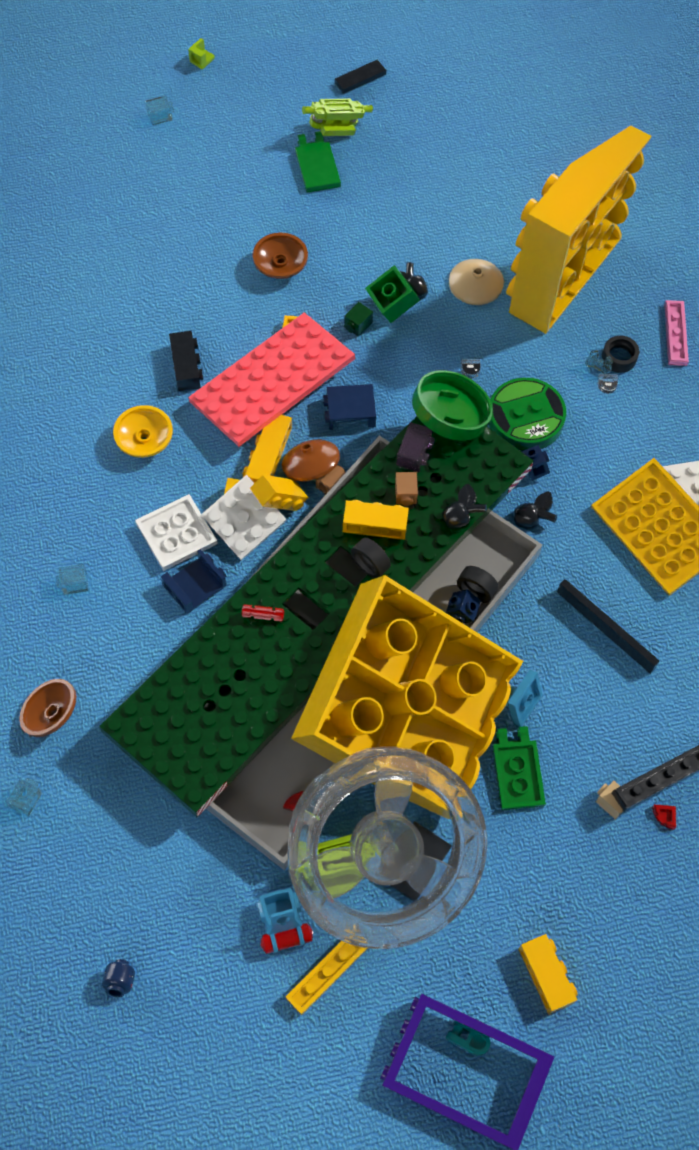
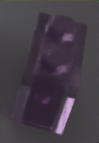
(415, 447)

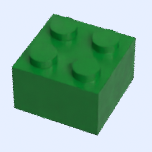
(392, 294)

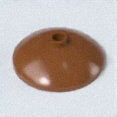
(280, 255)
(310, 460)
(48, 708)

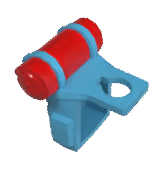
(282, 920)

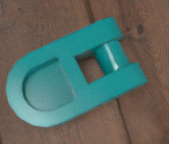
(475, 1043)

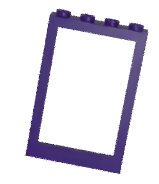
(529, 1097)

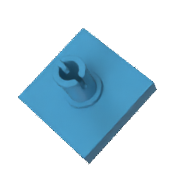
(524, 698)

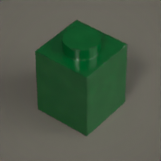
(358, 319)

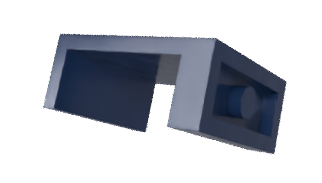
(350, 403)
(195, 582)

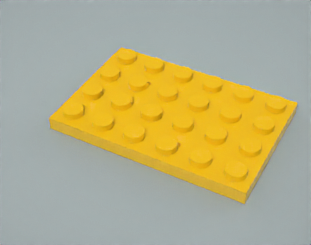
(655, 524)

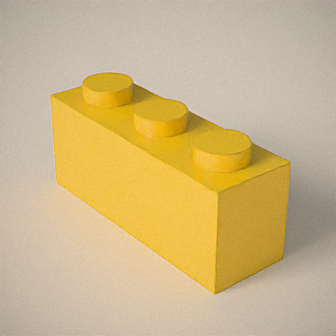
(279, 493)
(375, 519)
(548, 973)

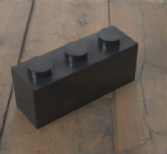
(186, 360)

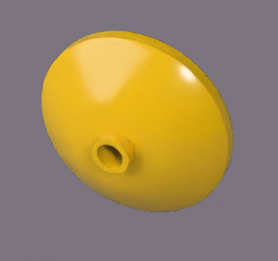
(140, 423)

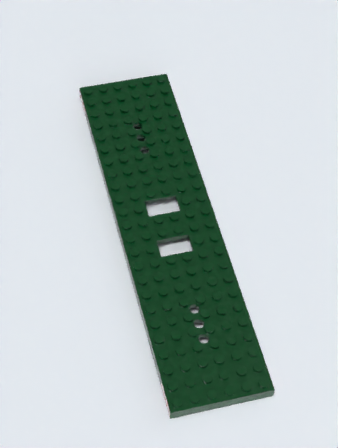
(201, 751)

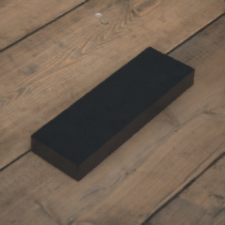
(360, 76)

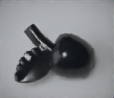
(416, 282)
(457, 513)
(528, 514)

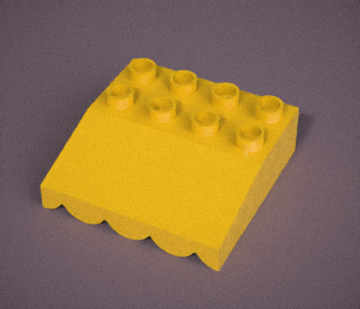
(573, 228)
(408, 682)

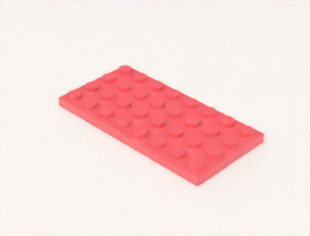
(271, 379)

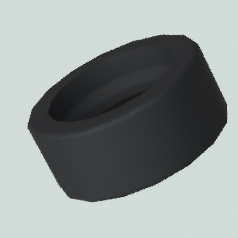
(624, 343)
(370, 558)
(479, 582)

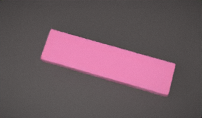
(676, 333)

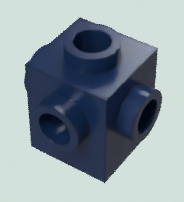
(540, 460)
(463, 606)

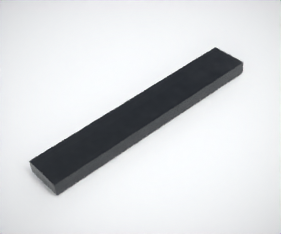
(608, 626)
(657, 779)

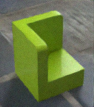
(200, 56)

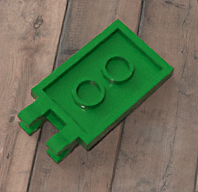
(317, 164)
(518, 771)

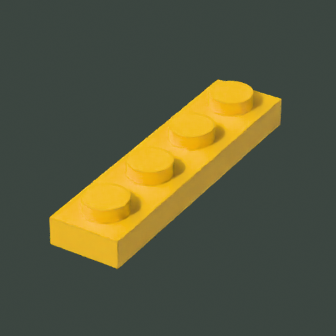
(323, 976)

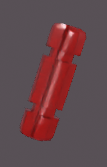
(261, 612)

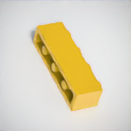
(268, 448)

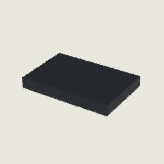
(433, 847)

